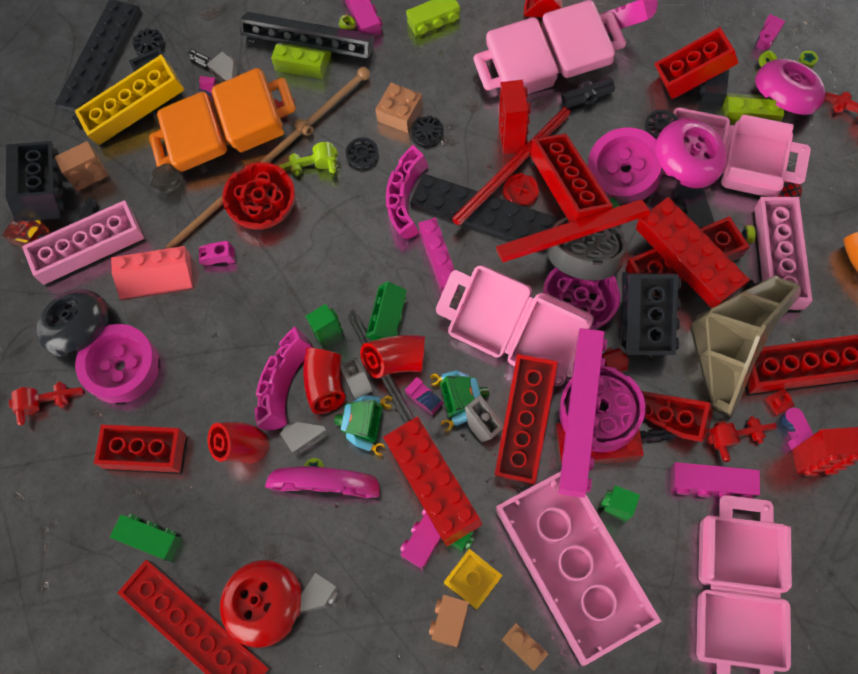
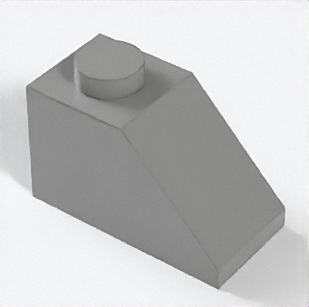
(223, 67)
(356, 378)
(482, 419)
(302, 436)
(318, 594)

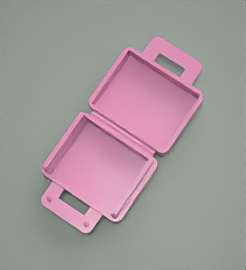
(568, 44)
(755, 152)
(504, 318)
(748, 570)

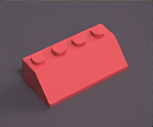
(152, 272)

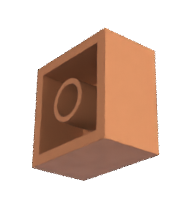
(399, 107)
(81, 166)
(450, 620)

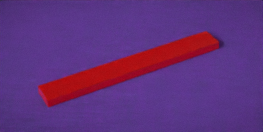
(572, 230)

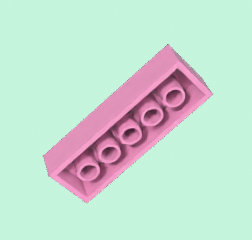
(83, 242)
(783, 244)

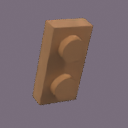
(525, 646)

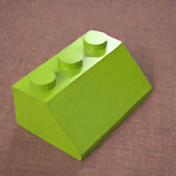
(300, 60)
(752, 105)

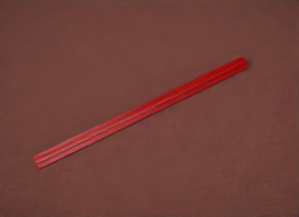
(508, 169)

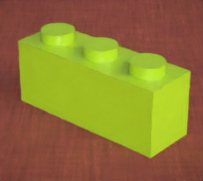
(432, 15)

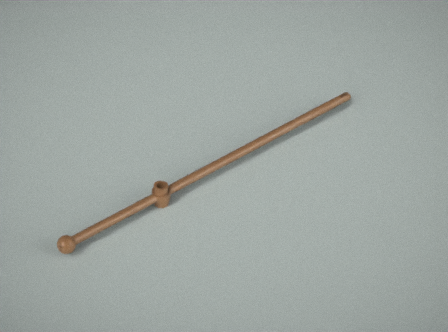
(302, 127)

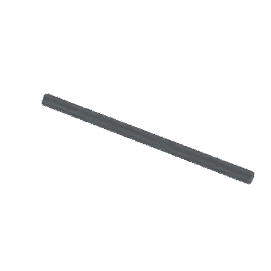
(388, 380)

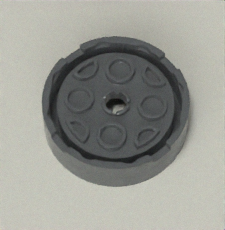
(592, 260)

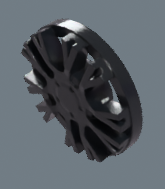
(148, 41)
(659, 123)
(427, 130)
(362, 152)

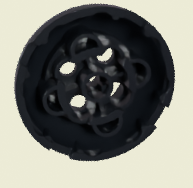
(72, 321)

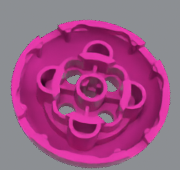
(791, 85)
(693, 163)
(606, 290)

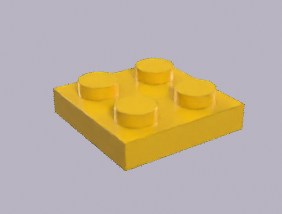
(473, 579)

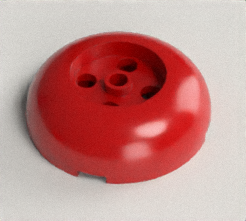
(252, 187)
(282, 593)

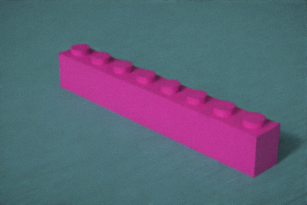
(581, 414)

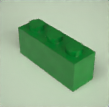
(386, 311)
(325, 326)
(618, 505)
(146, 536)

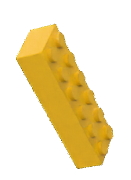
(129, 100)

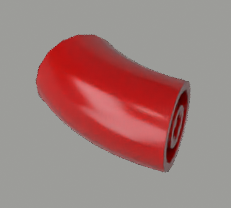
(393, 355)
(323, 380)
(237, 442)

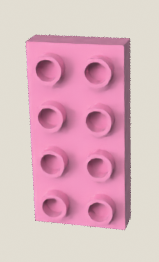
(577, 569)

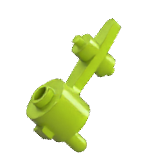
(323, 156)

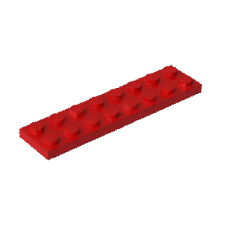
(187, 624)

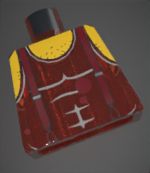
(24, 232)

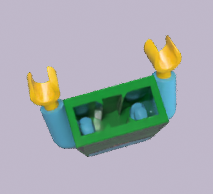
(458, 392)
(362, 420)

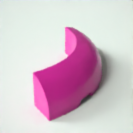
(633, 13)
(399, 188)
(277, 378)
(323, 480)

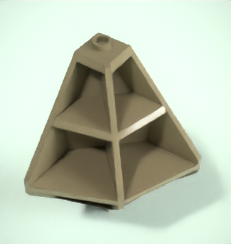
(735, 334)

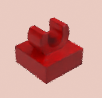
(780, 402)

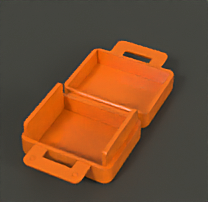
(238, 116)

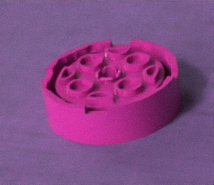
(623, 148)
(98, 364)
(624, 413)

